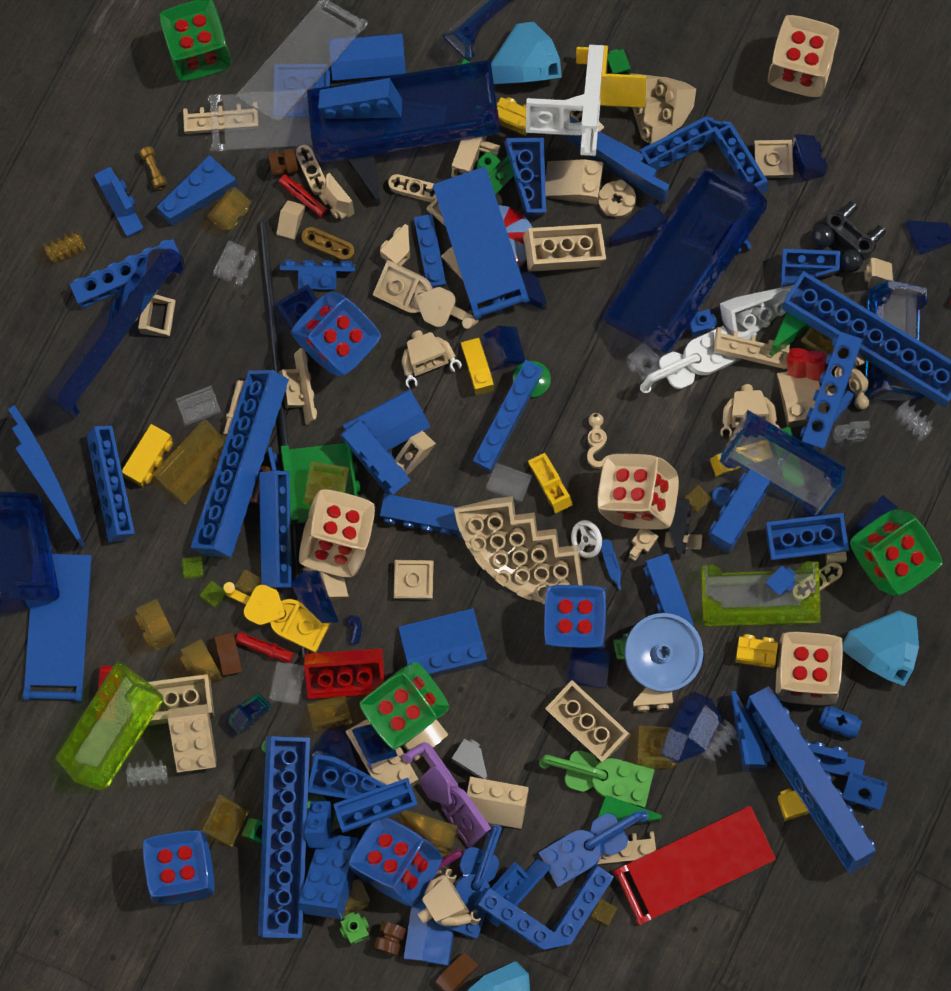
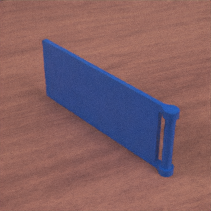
(480, 240)
(59, 633)

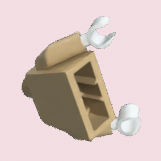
(426, 353)

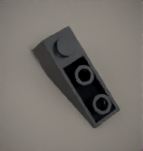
(679, 527)

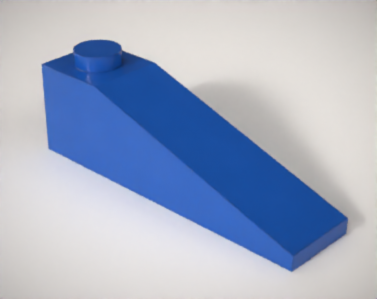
(750, 744)

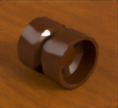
(289, 159)
(389, 938)

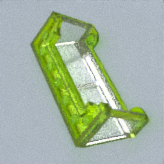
(747, 600)

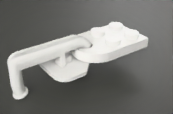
(697, 358)

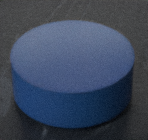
(721, 496)

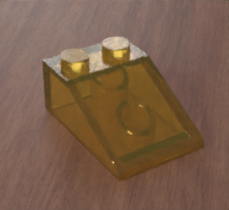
(439, 833)

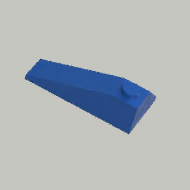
(338, 779)

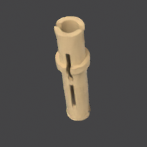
(237, 392)

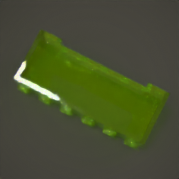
(109, 728)

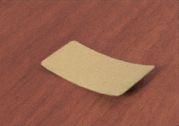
(693, 541)

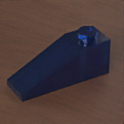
(641, 226)
(314, 596)

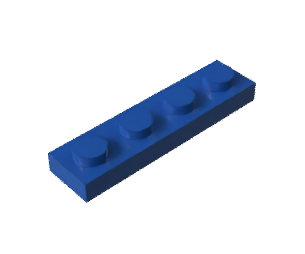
(430, 250)

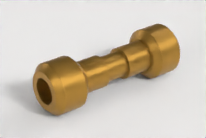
(147, 154)

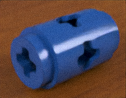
(829, 721)

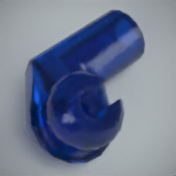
(357, 628)

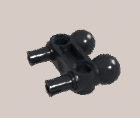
(848, 236)

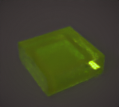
(193, 567)
(213, 594)

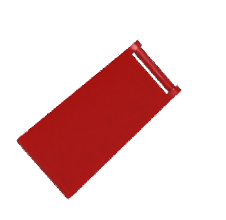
(696, 864)

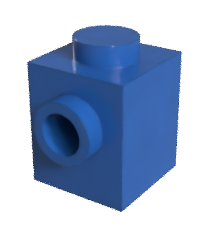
(702, 323)
(782, 581)

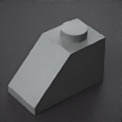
(470, 758)

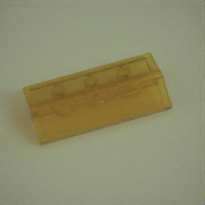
(192, 462)

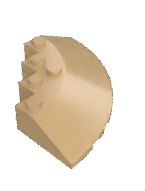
(515, 550)

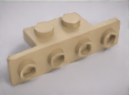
(299, 388)

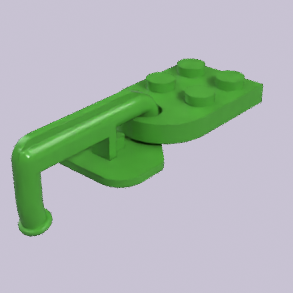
(623, 781)

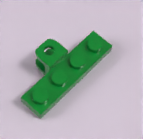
(499, 172)

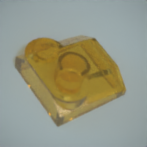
(650, 745)

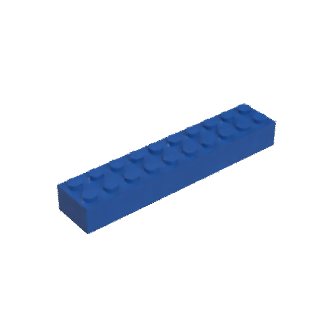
(882, 342)
(239, 463)
(810, 780)
(283, 837)

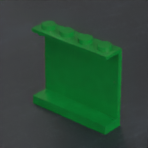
(298, 464)

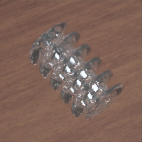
(914, 420)
(720, 738)
(146, 773)

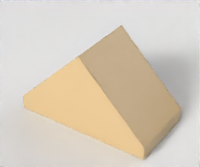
(290, 219)

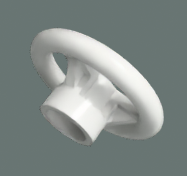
(588, 537)

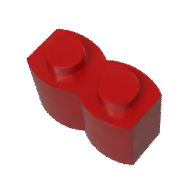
(806, 364)

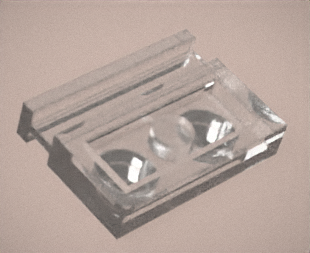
(198, 405)
(508, 482)
(287, 683)

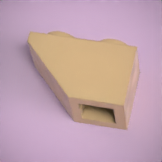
(398, 247)
(877, 272)
(653, 699)

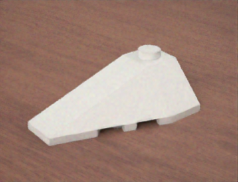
(753, 311)

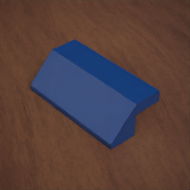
(371, 58)
(394, 420)
(375, 805)
(427, 940)

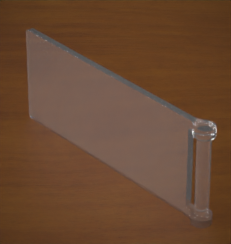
(300, 61)
(252, 129)

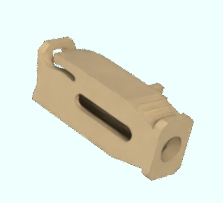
(469, 152)

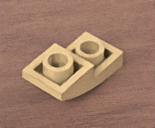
(431, 735)

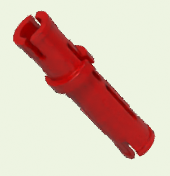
(286, 182)
(271, 650)

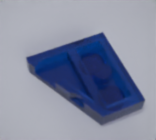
(929, 235)

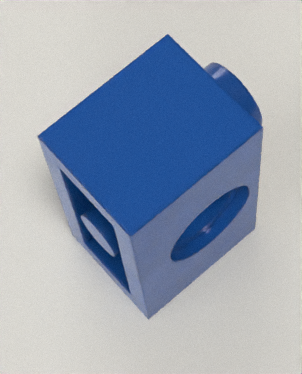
(856, 782)
(319, 824)

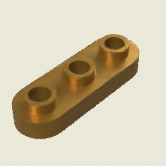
(323, 238)

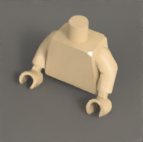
(747, 400)
(445, 903)

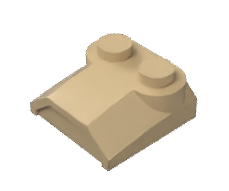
(336, 198)

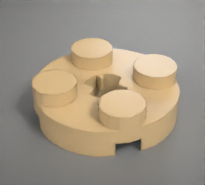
(615, 209)

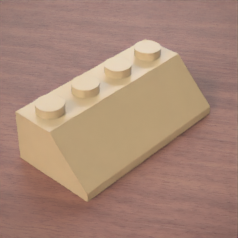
(587, 721)

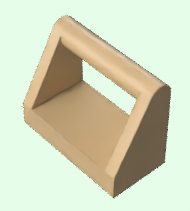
(145, 317)

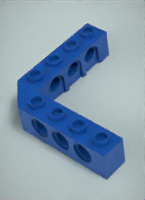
(700, 135)
(563, 931)

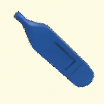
(611, 562)

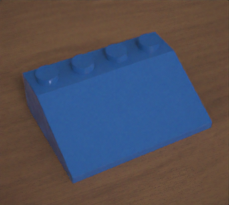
(444, 643)

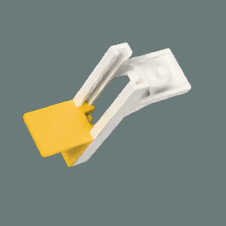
(600, 89)

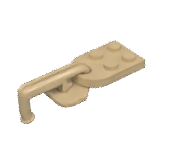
(402, 290)

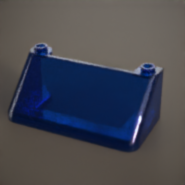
(25, 554)

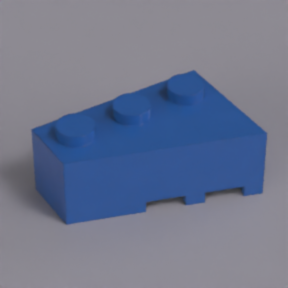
(814, 262)

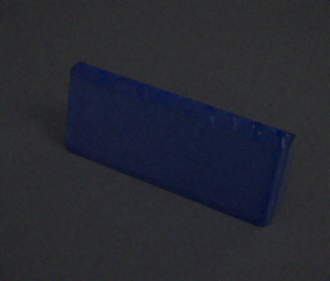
(436, 109)
(677, 276)
(113, 328)

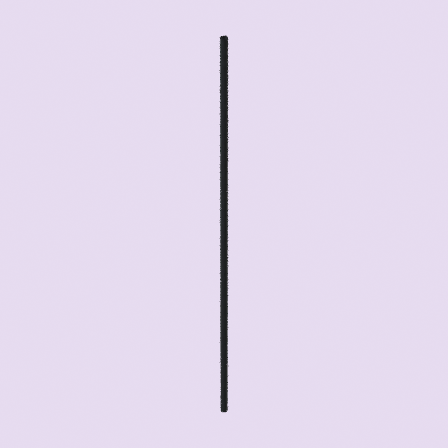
(277, 368)

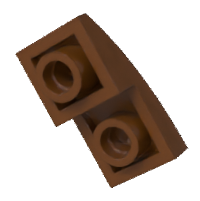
(227, 653)
(456, 973)

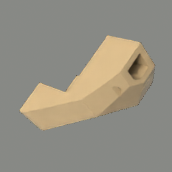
(665, 108)

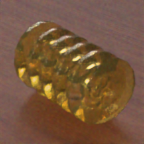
(64, 246)

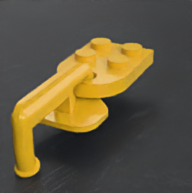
(265, 606)

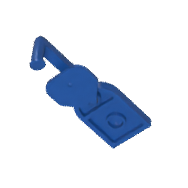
(571, 854)
(477, 870)

